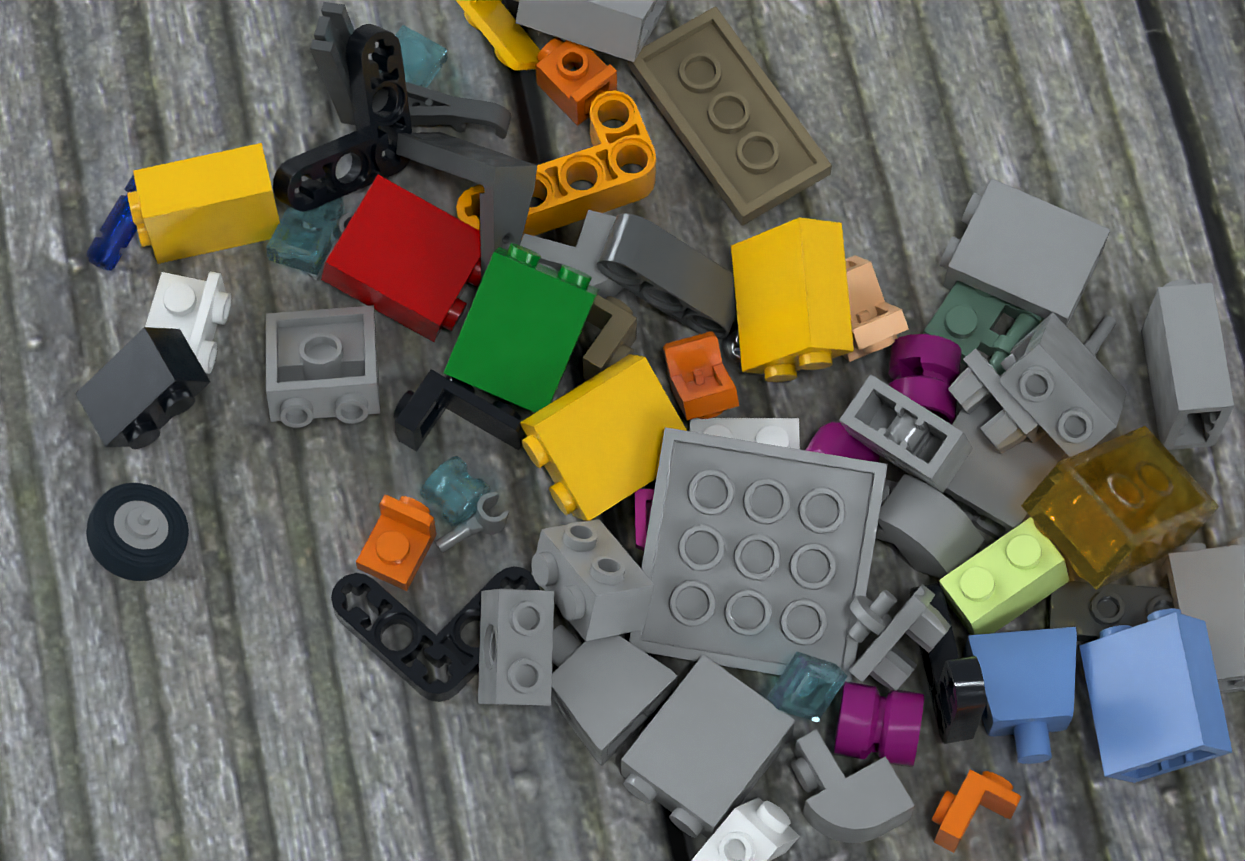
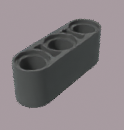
(669, 275)

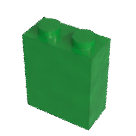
(522, 328)

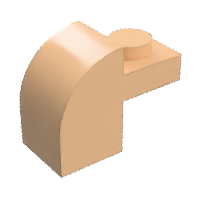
(872, 319)

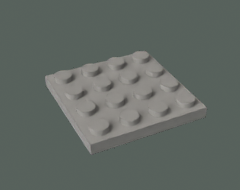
(757, 552)

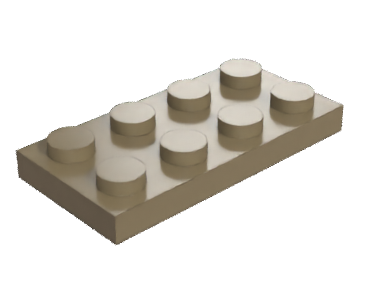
(729, 116)

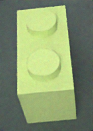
(1004, 579)

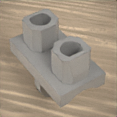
(978, 385)
(915, 618)

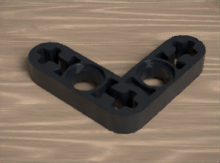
(365, 143)
(443, 647)
(953, 681)

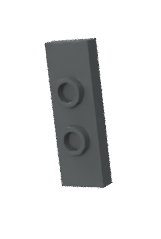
(1112, 605)

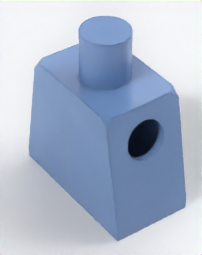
(1027, 686)

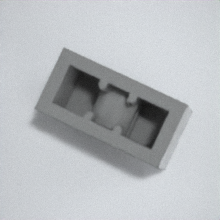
(906, 433)

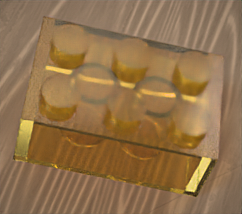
(1119, 506)

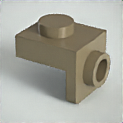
(614, 340)

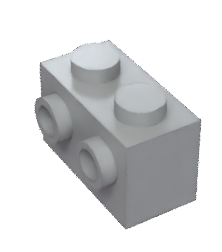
(592, 579)

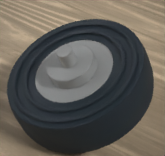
(137, 531)

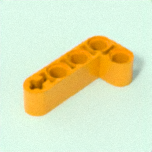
(596, 164)

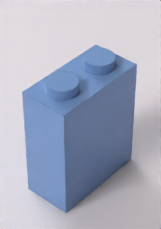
(1155, 696)

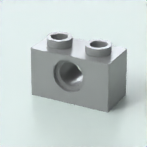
(516, 647)

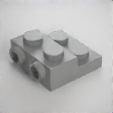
(322, 365)

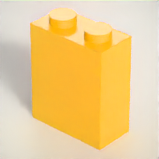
(204, 203)
(792, 299)
(602, 437)

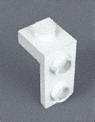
(750, 834)

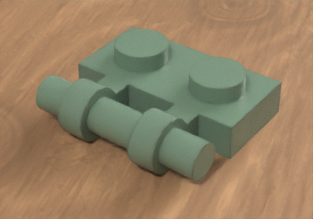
(969, 318)

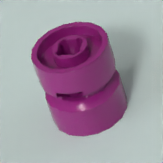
(924, 370)
(879, 724)

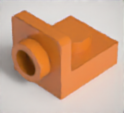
(398, 541)

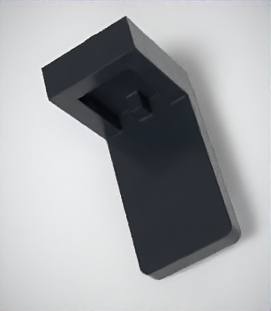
(421, 410)

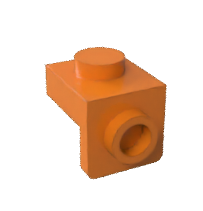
(699, 376)
(957, 811)

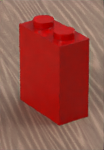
(406, 259)

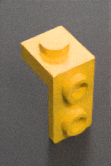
(509, 39)

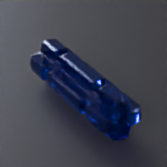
(116, 231)

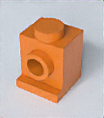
(573, 89)

